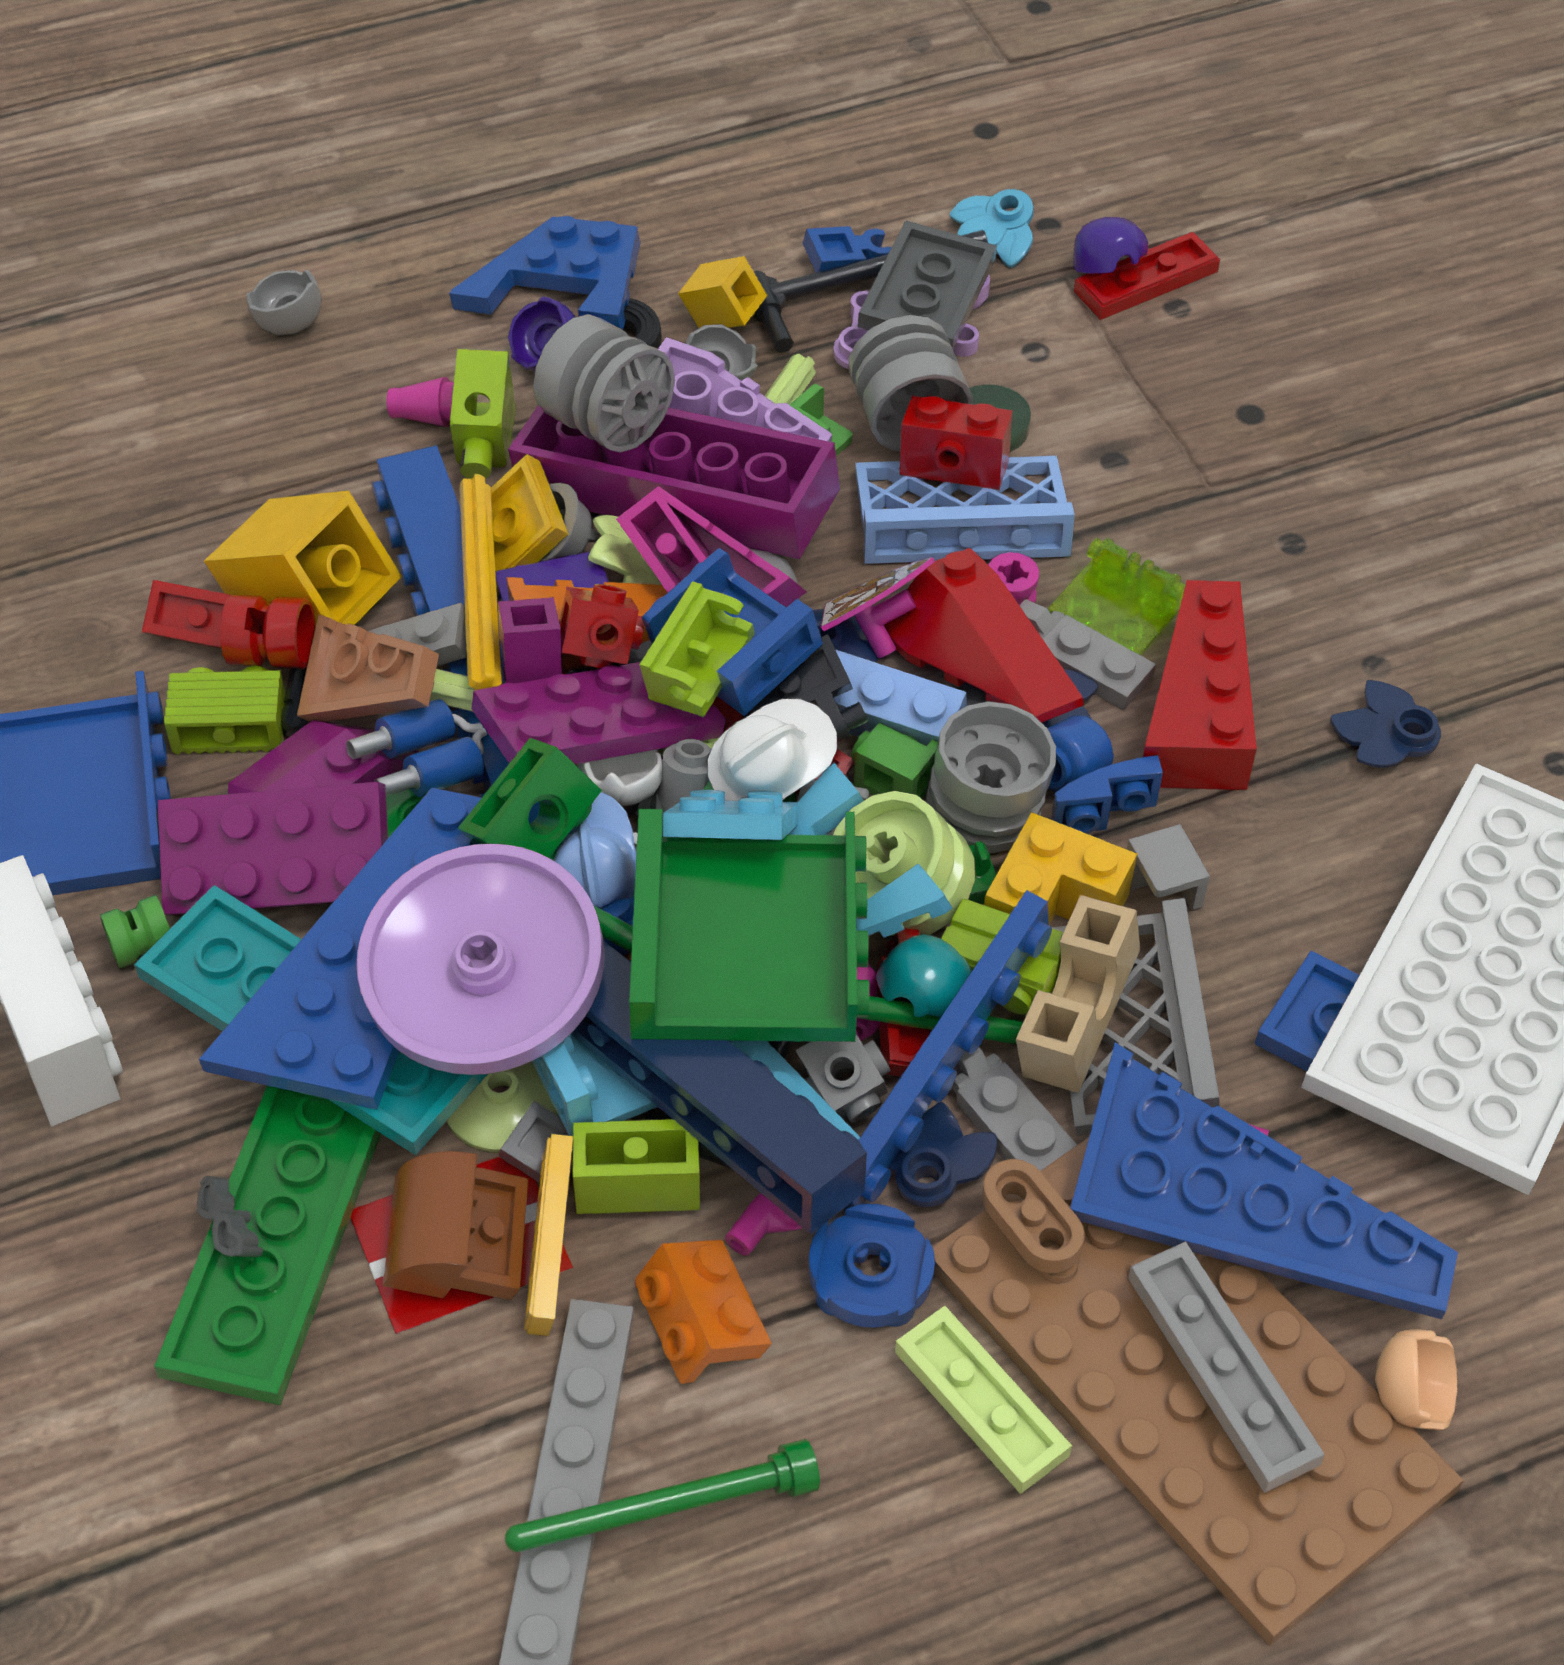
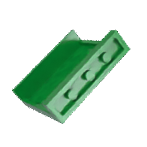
(748, 936)

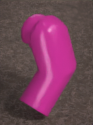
(756, 1221)

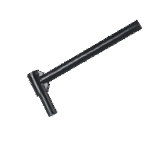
(779, 292)

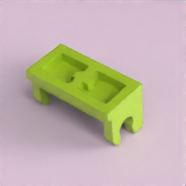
(692, 647)

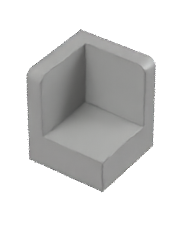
(1169, 865)

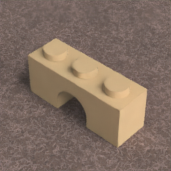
(1068, 1025)

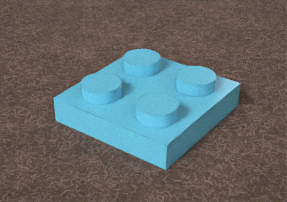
(711, 816)

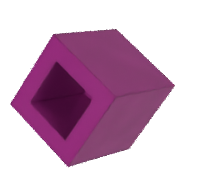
(529, 639)

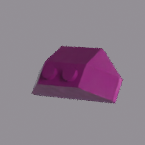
(316, 759)

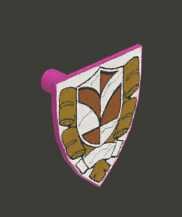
(872, 618)

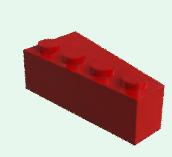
(1205, 699)

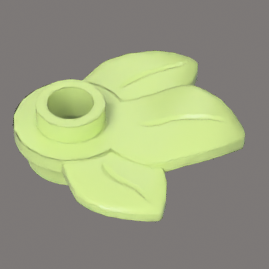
(618, 552)

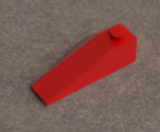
(981, 637)

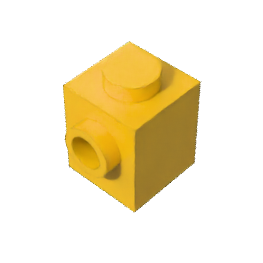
(723, 293)

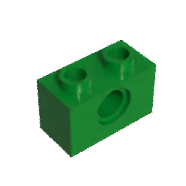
(533, 776)

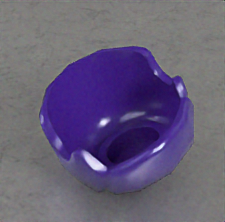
(1103, 243)
(534, 328)

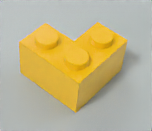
(1059, 868)

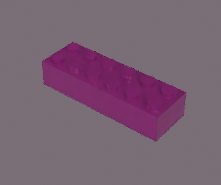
(741, 477)

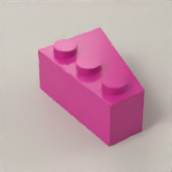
(678, 538)

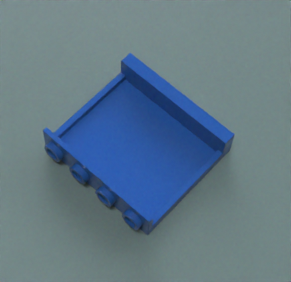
(84, 790)

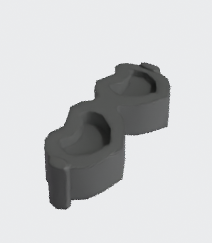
(229, 1225)

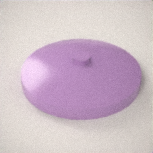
(481, 959)

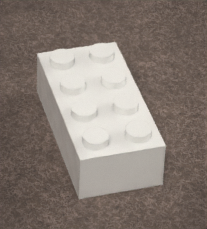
(51, 1001)

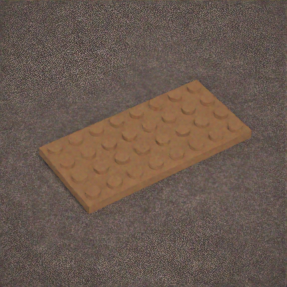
(1133, 1402)

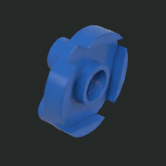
(864, 1299)

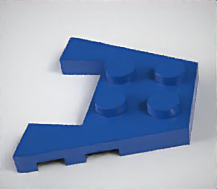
(561, 257)

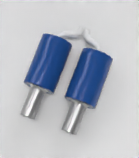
(418, 729)

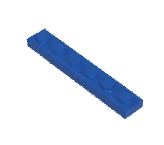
(957, 1031)

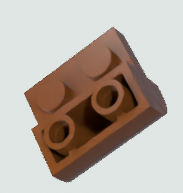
(455, 1227)

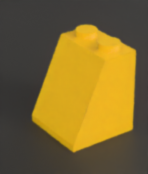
(308, 550)

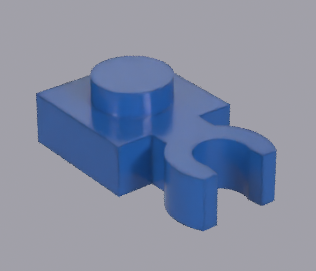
(839, 246)

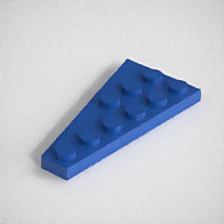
(1202, 1176)

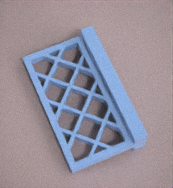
(923, 531)

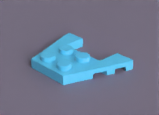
(899, 901)

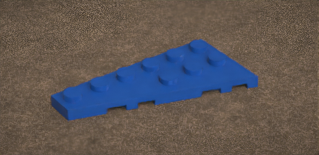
(309, 1017)

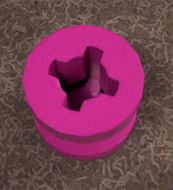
(1018, 574)

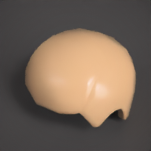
(1418, 1379)

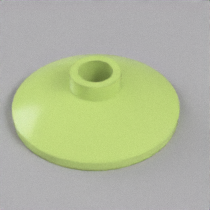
(490, 1117)

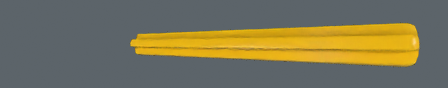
(479, 584)

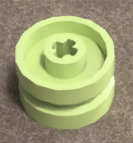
(908, 832)

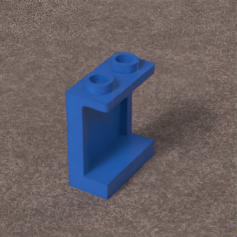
(781, 636)

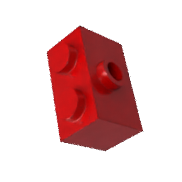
(955, 442)

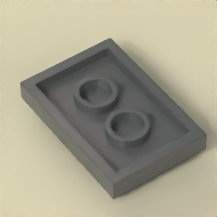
(929, 277)

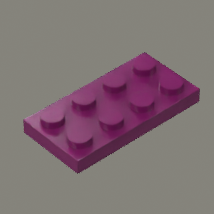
(588, 715)
(269, 844)

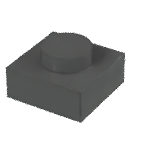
(528, 1139)

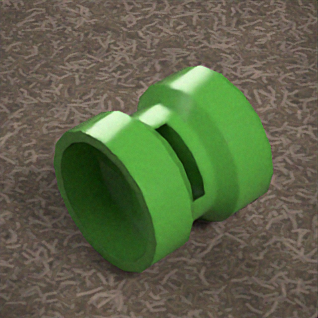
(134, 930)

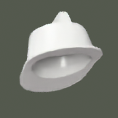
(773, 750)

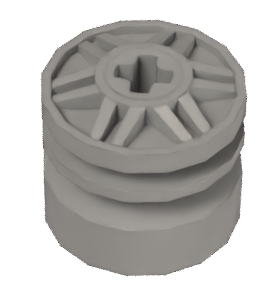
(902, 361)
(604, 383)
(991, 772)

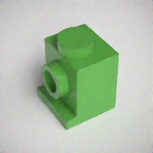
(892, 762)

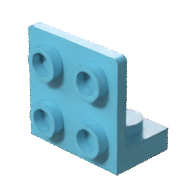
(587, 1087)

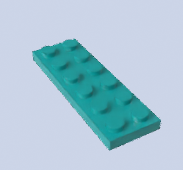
(223, 956)

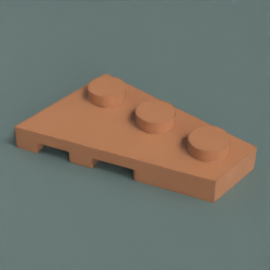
(363, 673)

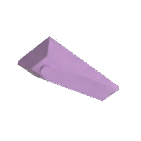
(711, 390)

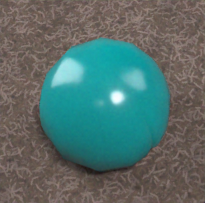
(925, 973)

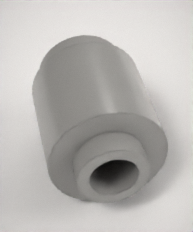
(683, 771)

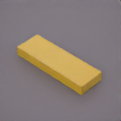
(548, 1235)

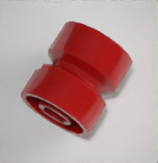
(262, 631)

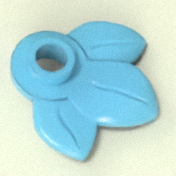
(1003, 228)

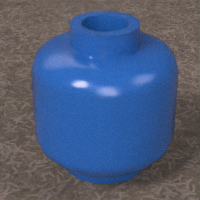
(1080, 749)

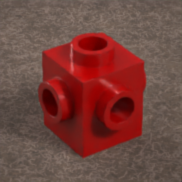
(587, 611)

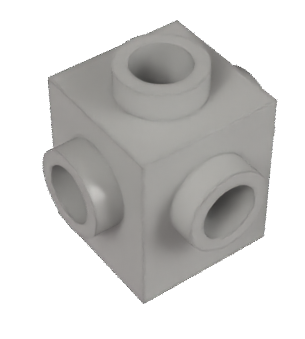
(858, 1094)

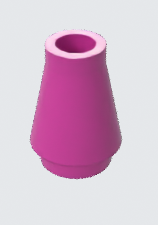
(422, 402)

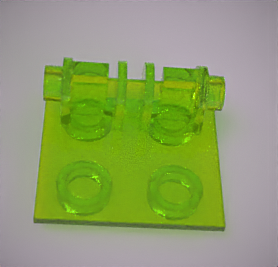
(1121, 596)

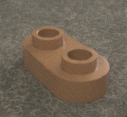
(1037, 1218)

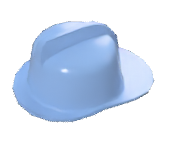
(601, 853)

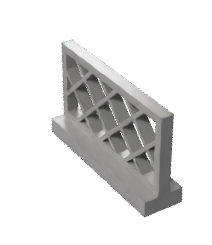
(1184, 1010)

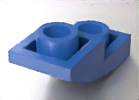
(1120, 786)

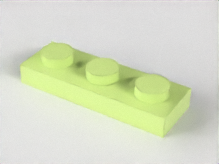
(983, 1399)

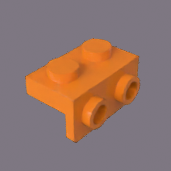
(700, 1307)

